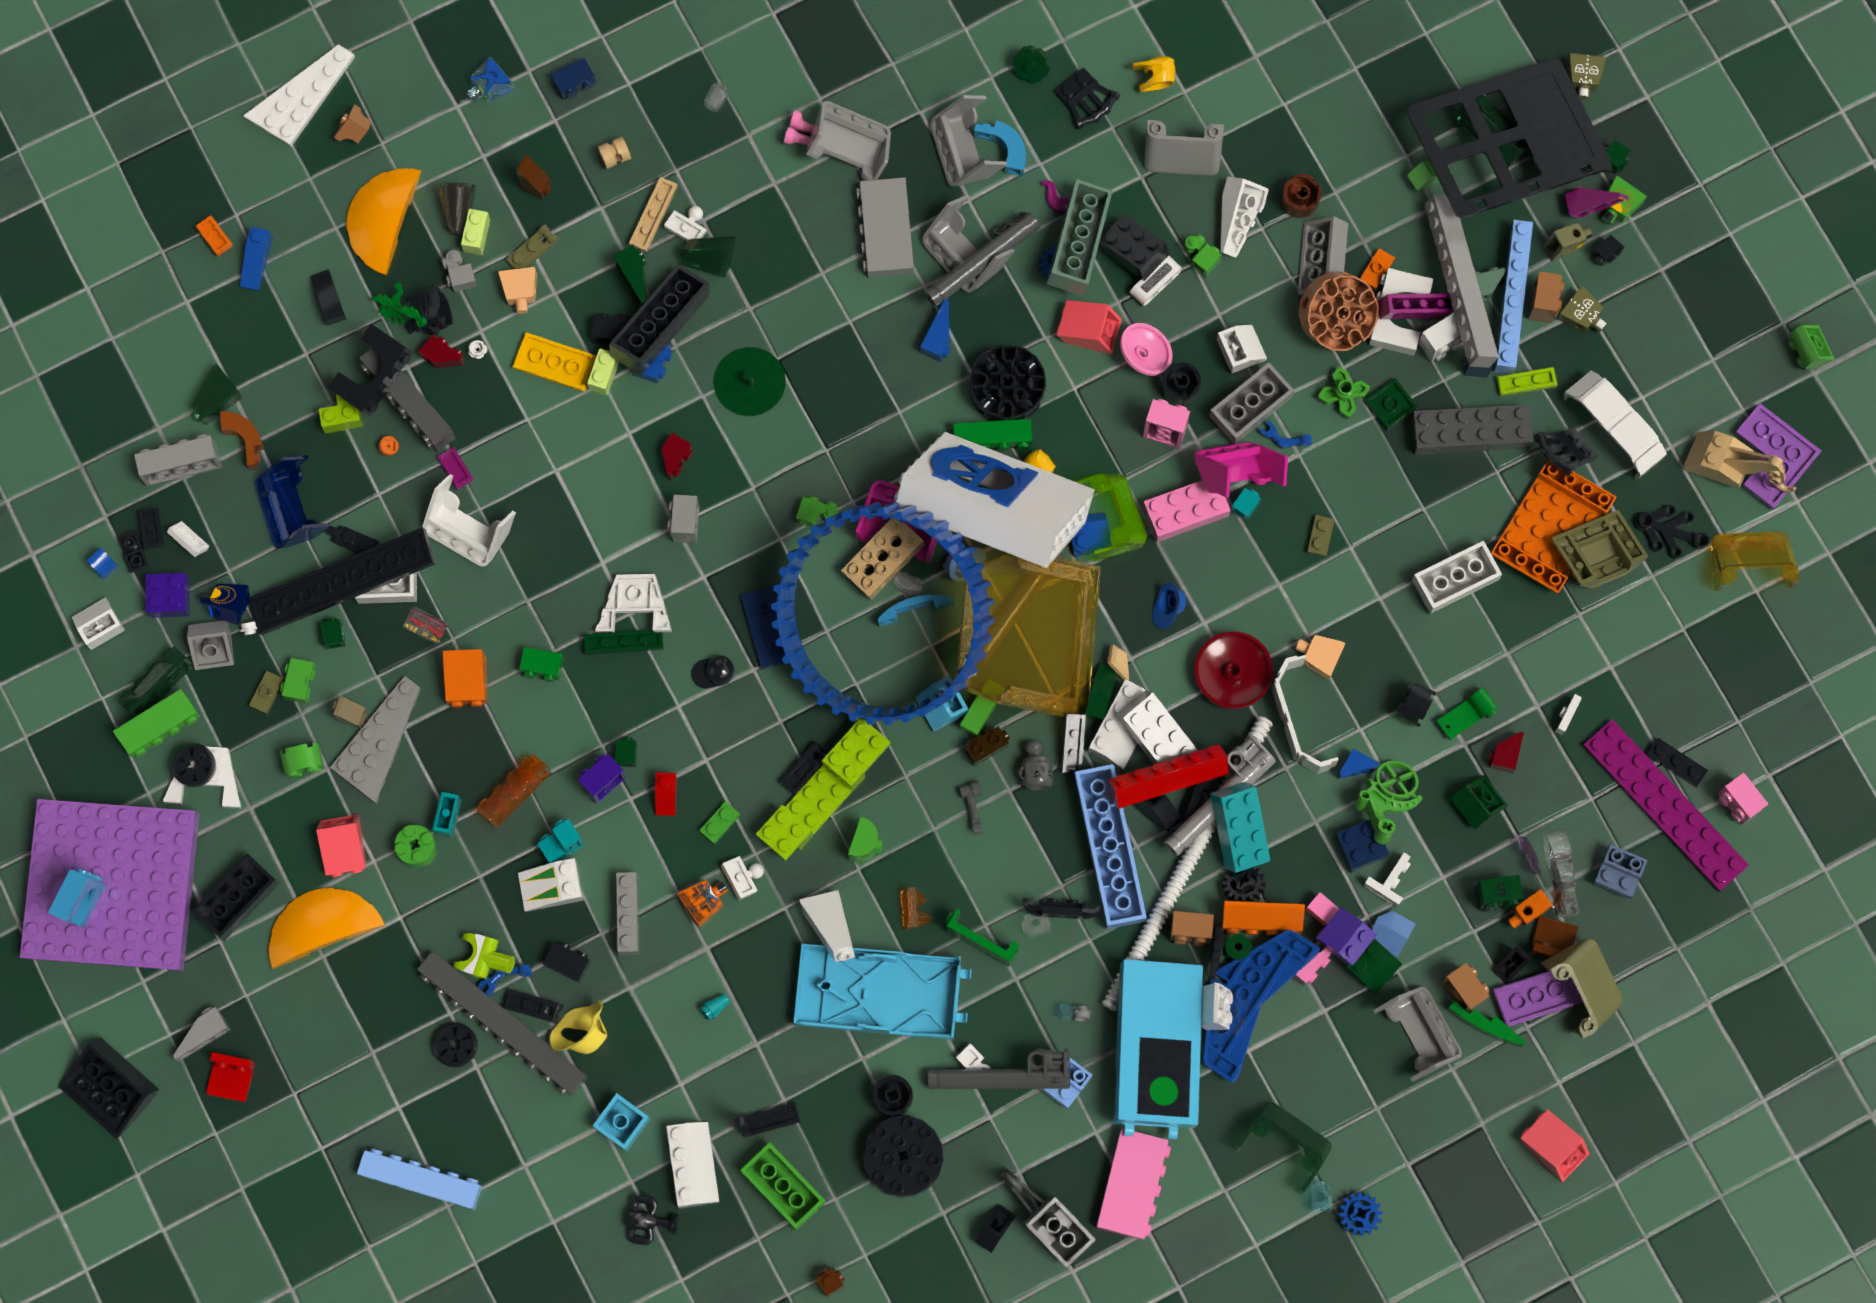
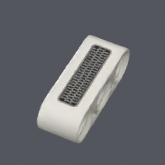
(1146, 290)

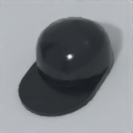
(713, 672)

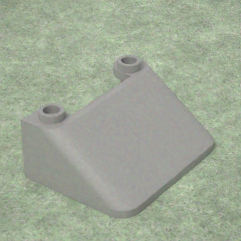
(851, 139)

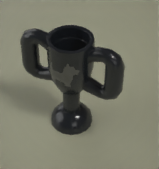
(647, 1220)

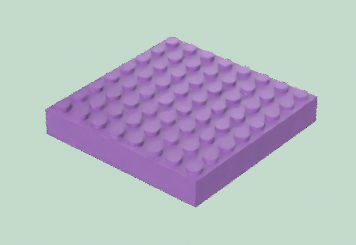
(148, 873)

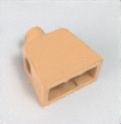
(519, 287)
(1321, 654)

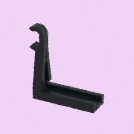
(766, 1120)

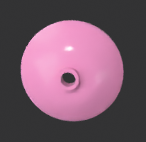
(1146, 349)

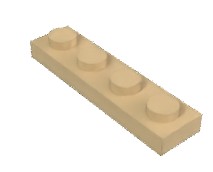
(653, 214)

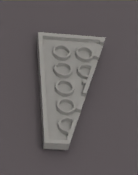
(373, 749)

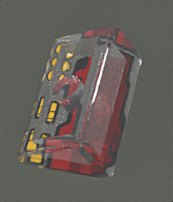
(425, 625)

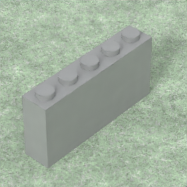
(885, 227)

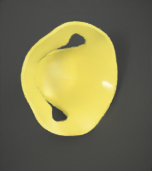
(584, 1019)

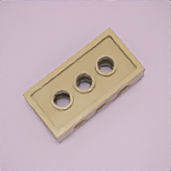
(883, 570)

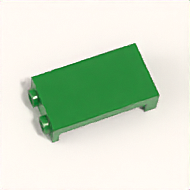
(980, 942)

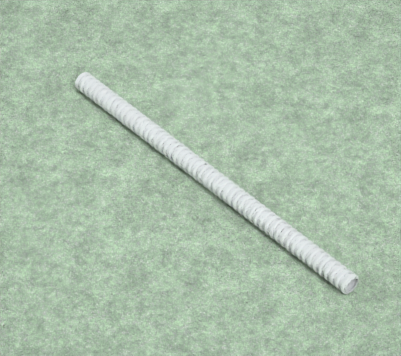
(1176, 883)

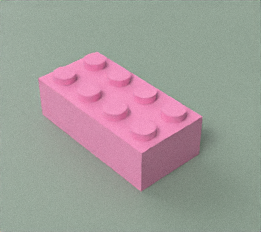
(1184, 510)

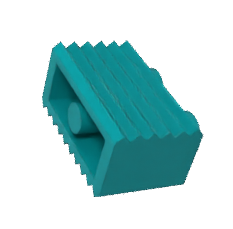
(446, 814)

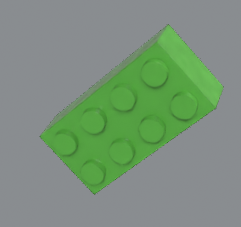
(783, 1186)

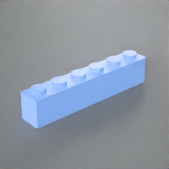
(420, 1180)

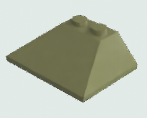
(1600, 550)

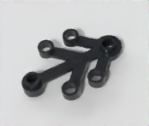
(1668, 530)

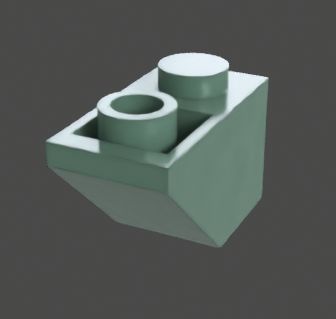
(1489, 281)

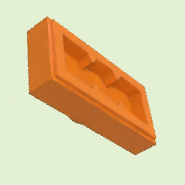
(214, 236)
(1376, 268)

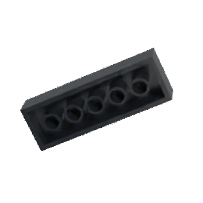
(659, 319)

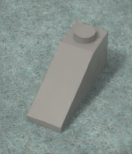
(204, 1030)

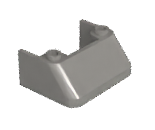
(957, 145)
(952, 248)
(1425, 1029)

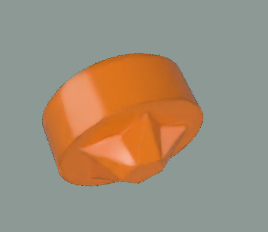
(388, 446)

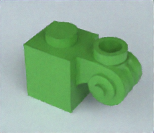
(1206, 257)
(811, 510)

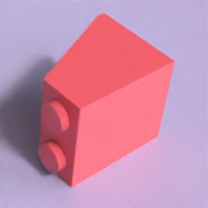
(1089, 326)
(341, 845)
(1555, 1145)

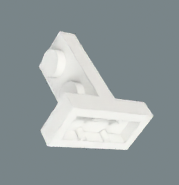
(1392, 881)

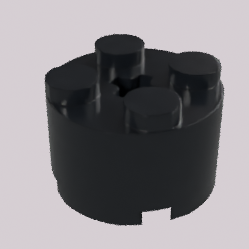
(1175, 375)
(1415, 704)
(887, 1086)

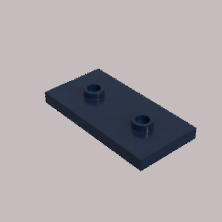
(760, 619)

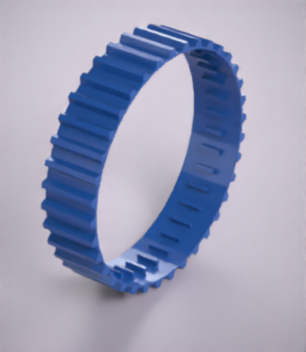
(797, 656)

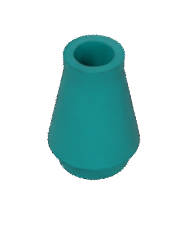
(713, 1007)

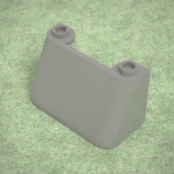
(1181, 153)

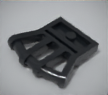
(1080, 87)
(1572, 444)

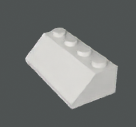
(1113, 740)
(692, 1164)

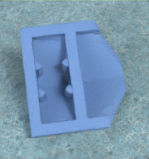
(1393, 931)

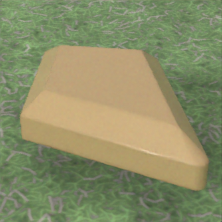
(1118, 661)

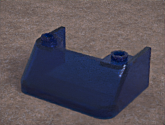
(283, 505)

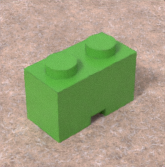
(297, 680)

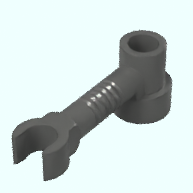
(970, 792)

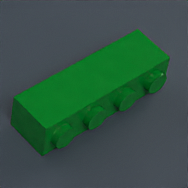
(997, 434)

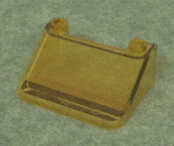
(1752, 552)

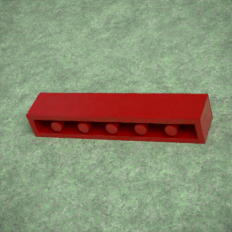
(1168, 776)

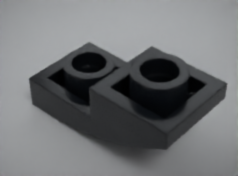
(133, 551)

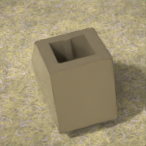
(349, 712)

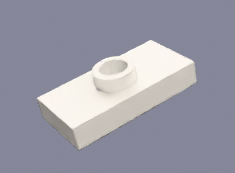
(188, 539)
(1567, 714)

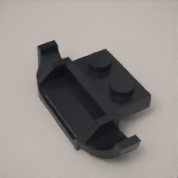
(1068, 909)

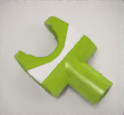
(484, 957)

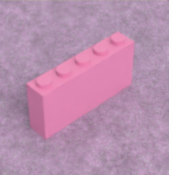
(1133, 1185)

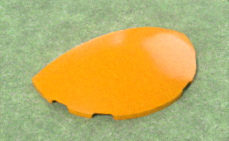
(378, 215)
(319, 921)

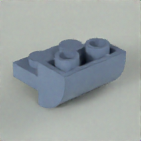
(1620, 871)

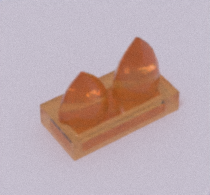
(910, 915)

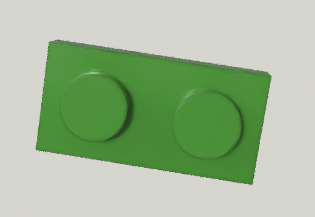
(720, 822)

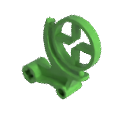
(1379, 799)

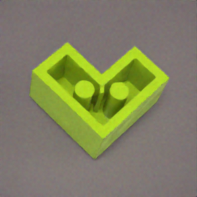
(340, 417)

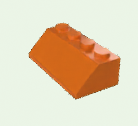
(1262, 917)

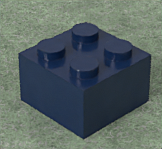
(1360, 847)

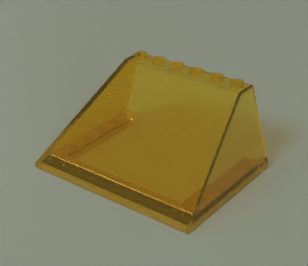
(1039, 634)

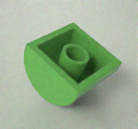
(1810, 346)
(865, 842)

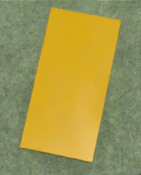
(554, 362)

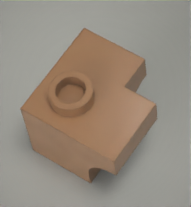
(353, 125)

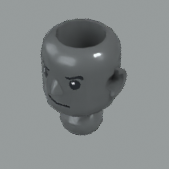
(1036, 769)

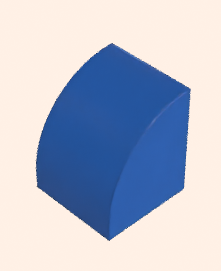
(102, 563)

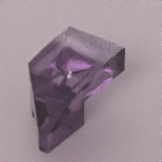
(1527, 849)

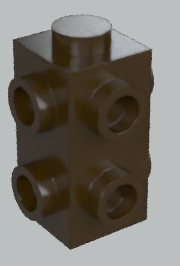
(987, 745)

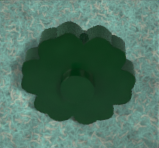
(1031, 63)

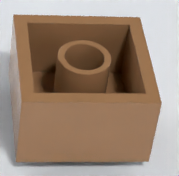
(1546, 297)
(1191, 928)
(1466, 987)

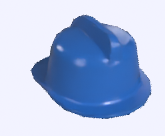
(1168, 604)

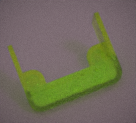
(1132, 532)

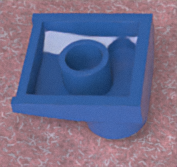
(1092, 535)

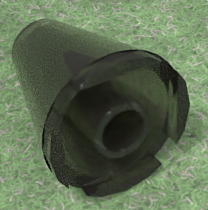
(455, 203)

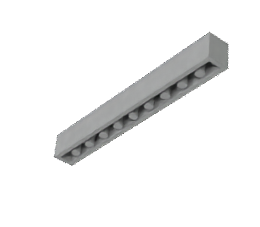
(1461, 282)

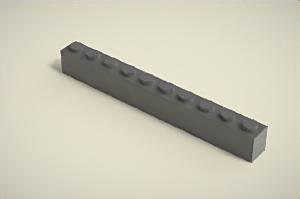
(502, 1023)

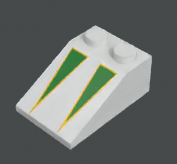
(550, 885)

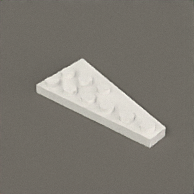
(295, 103)

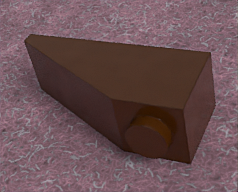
(533, 178)

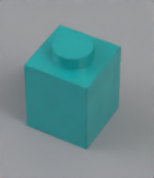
(1246, 504)

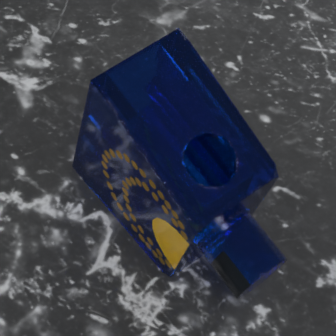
(227, 602)

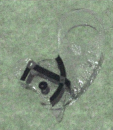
(1561, 870)

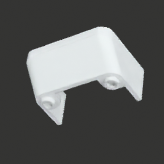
(460, 531)

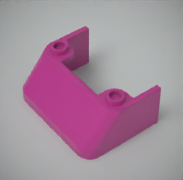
(1240, 462)

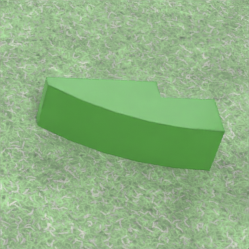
(977, 715)

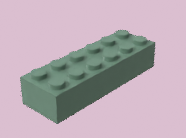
(1079, 237)

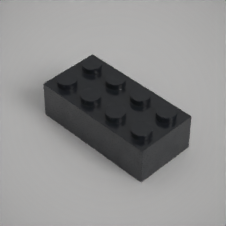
(235, 897)

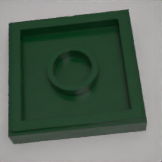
(1391, 404)

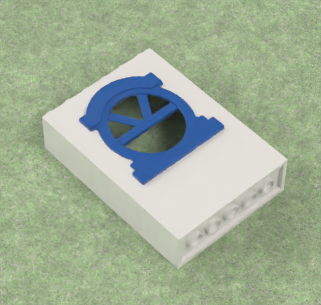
(1024, 515)

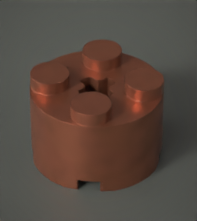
(1305, 205)

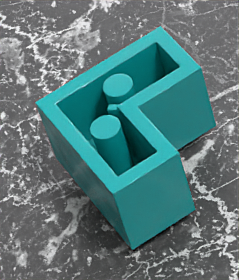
(561, 843)

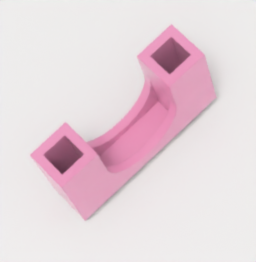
(1322, 910)

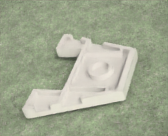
(635, 595)
(223, 777)

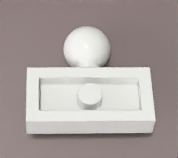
(686, 227)
(740, 877)

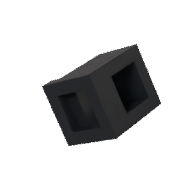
(1607, 251)

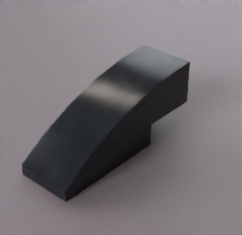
(328, 297)

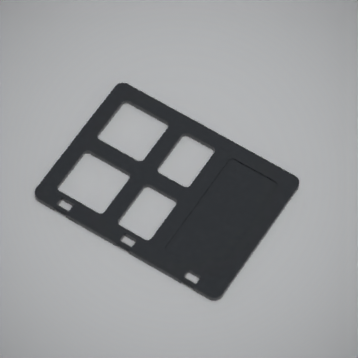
(1547, 120)

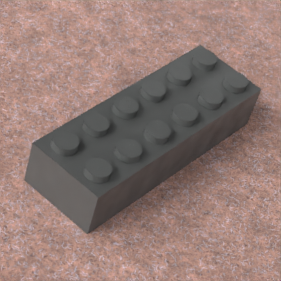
(411, 405)
(1472, 429)

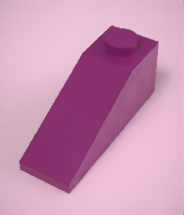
(1585, 201)

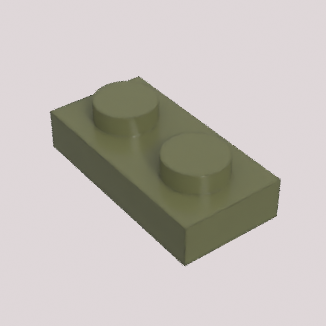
(1320, 536)

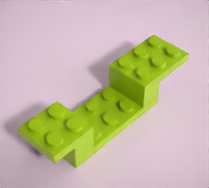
(826, 790)

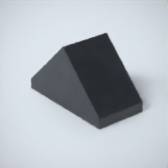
(1512, 964)

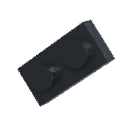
(151, 528)

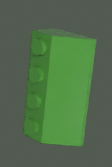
(157, 724)

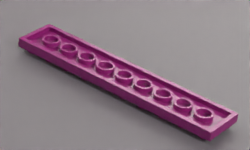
(1665, 805)

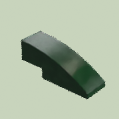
(1101, 693)

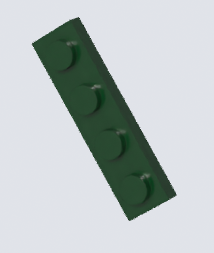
(623, 642)

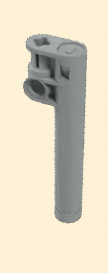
(1251, 767)

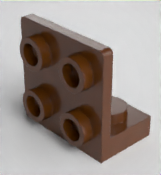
(1552, 937)

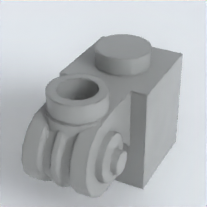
(459, 276)

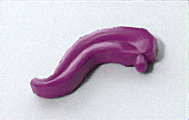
(1056, 203)

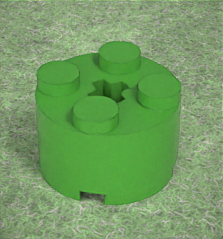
(301, 759)
(419, 856)

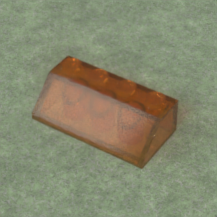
(514, 790)

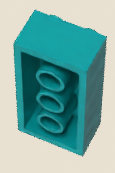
(1240, 827)

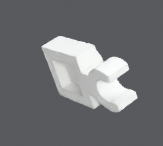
(971, 1058)

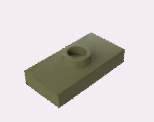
(266, 692)

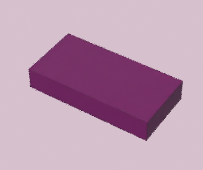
(454, 465)

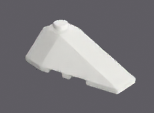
(1239, 208)

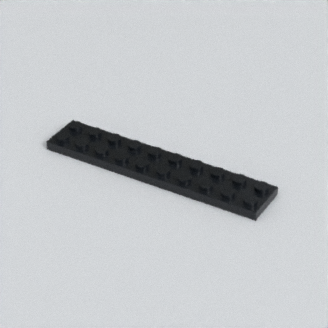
(342, 581)

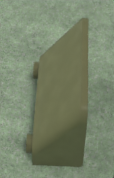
(1592, 980)

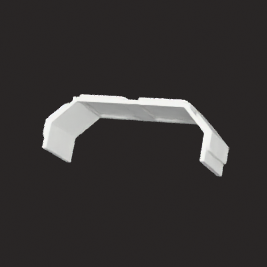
(1619, 420)
(1305, 760)

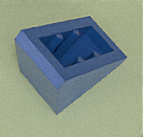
(1357, 764)

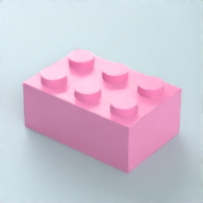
(1166, 423)

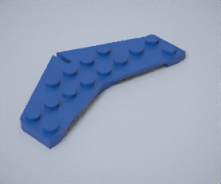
(1252, 984)

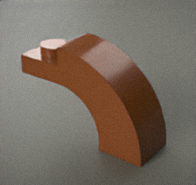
(240, 426)

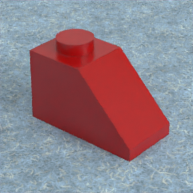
(665, 794)

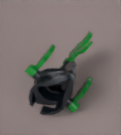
(423, 309)

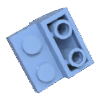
(1078, 1080)

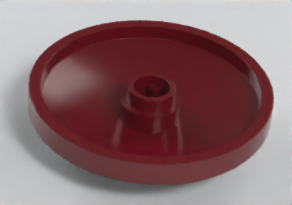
(1233, 670)

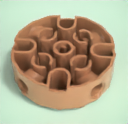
(1338, 311)

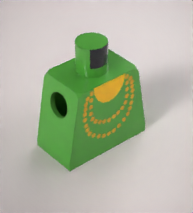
(1627, 208)

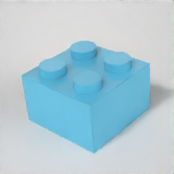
(621, 1122)

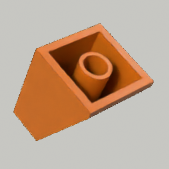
(465, 677)

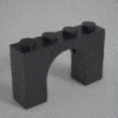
(393, 357)

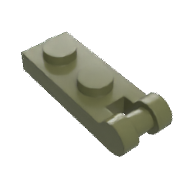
(532, 249)

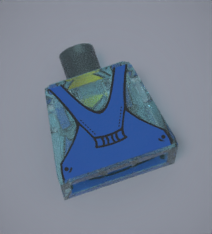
(489, 82)

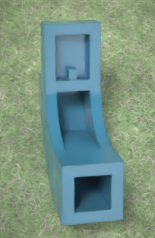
(1009, 140)

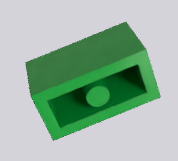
(541, 664)

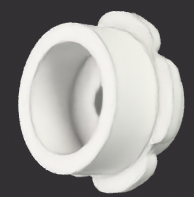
(472, 349)
(248, 628)

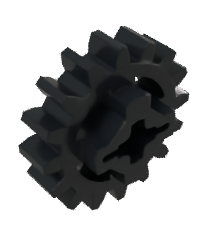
(1245, 886)

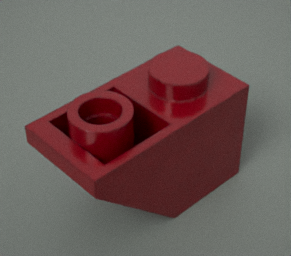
(439, 354)
(675, 453)

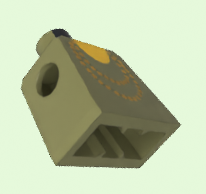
(1566, 241)

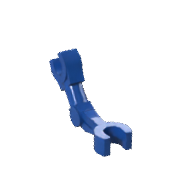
(1304, 440)
(522, 970)

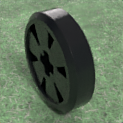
(183, 759)
(455, 1032)

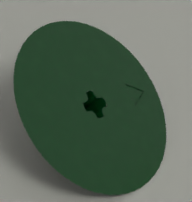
(749, 381)

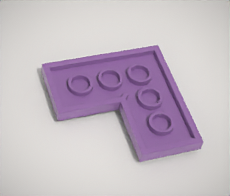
(1776, 438)

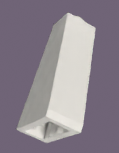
(828, 921)

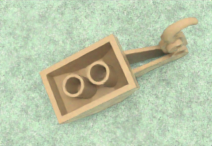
(1729, 460)

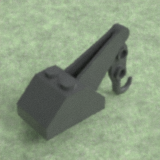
(1053, 1223)

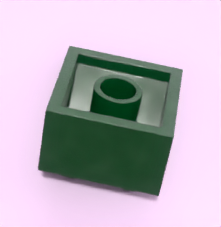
(1479, 802)
(1375, 966)

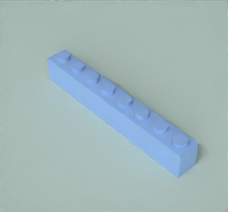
(1513, 296)

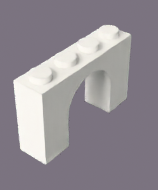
(1386, 333)

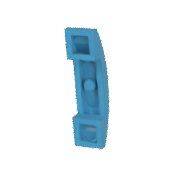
(939, 602)

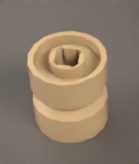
(614, 152)

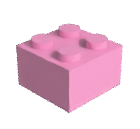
(1742, 799)

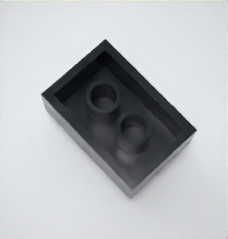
(1134, 247)

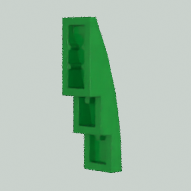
(1495, 1028)

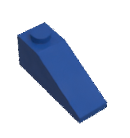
(255, 258)
(937, 338)

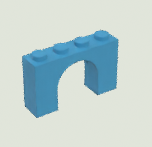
(77, 897)

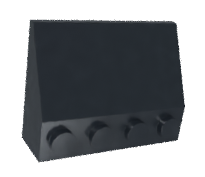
(108, 1087)

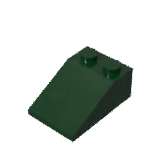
(631, 267)

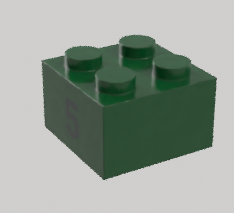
(1499, 892)

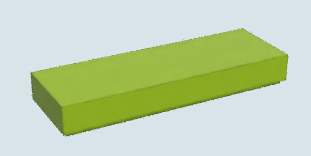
(1526, 381)

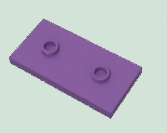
(1535, 998)

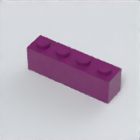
(1415, 306)

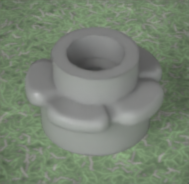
(1082, 1014)

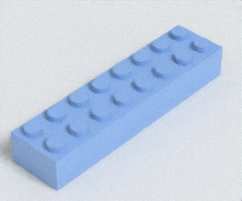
(1110, 848)

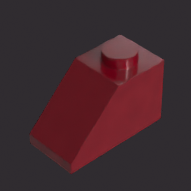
(1506, 754)

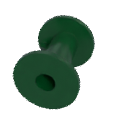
(1239, 941)

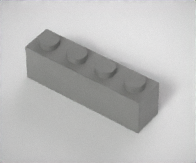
(627, 913)

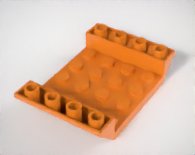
(1549, 509)

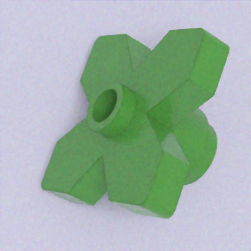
(1345, 400)

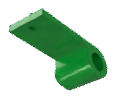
(1468, 713)

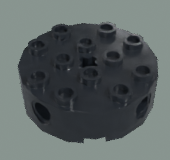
(1007, 365)
(908, 1176)

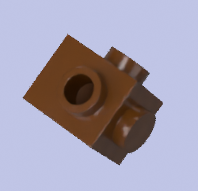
(830, 1281)

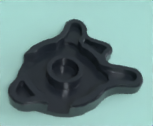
(1216, 950)

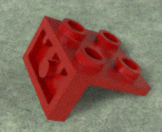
(230, 1077)

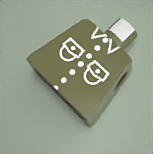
(1585, 73)
(1583, 312)

